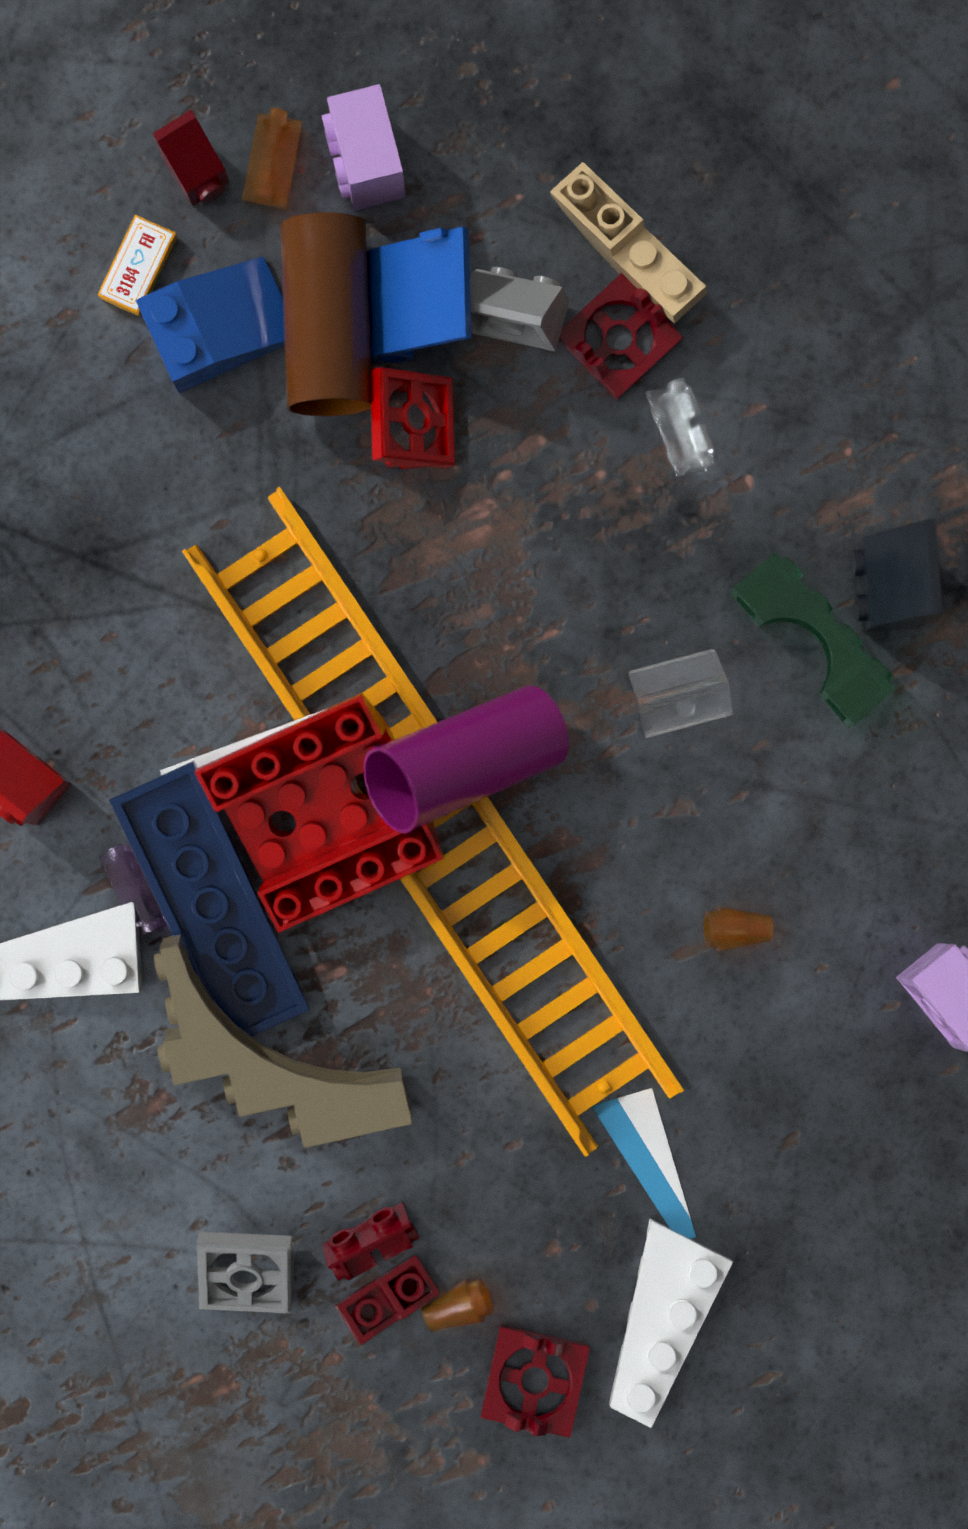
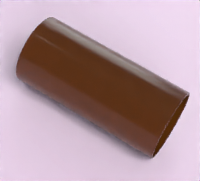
(326, 314)

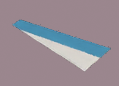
(641, 1138)

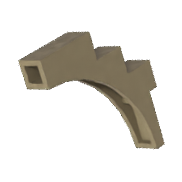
(209, 1044)

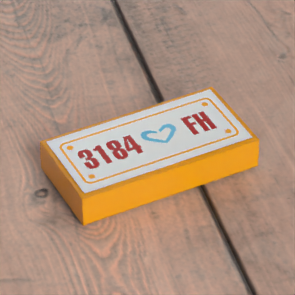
(137, 264)

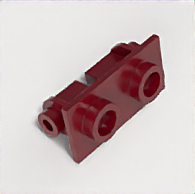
(350, 1249)

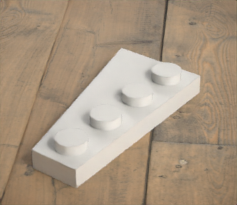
(75, 958)
(668, 1308)

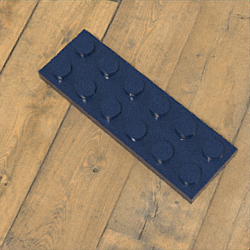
(209, 899)

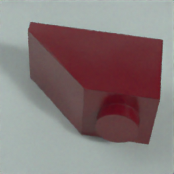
(191, 159)

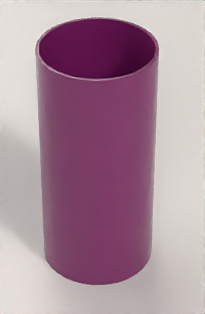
(465, 758)

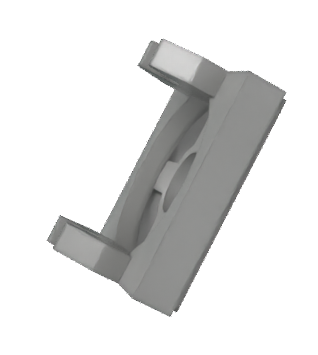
(244, 1298)

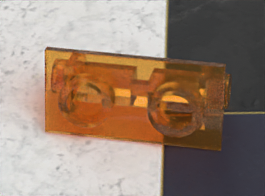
(272, 158)

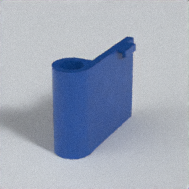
(419, 294)

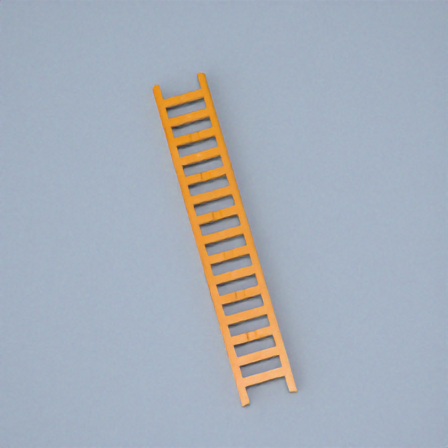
(496, 831)

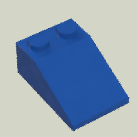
(215, 321)

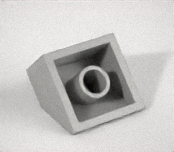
(517, 308)

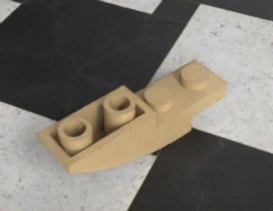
(626, 243)

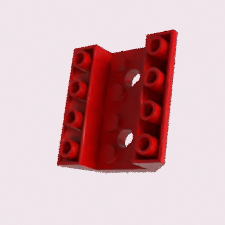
(339, 837)

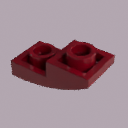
(387, 1299)

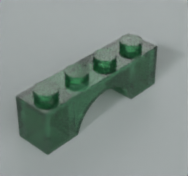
(851, 680)

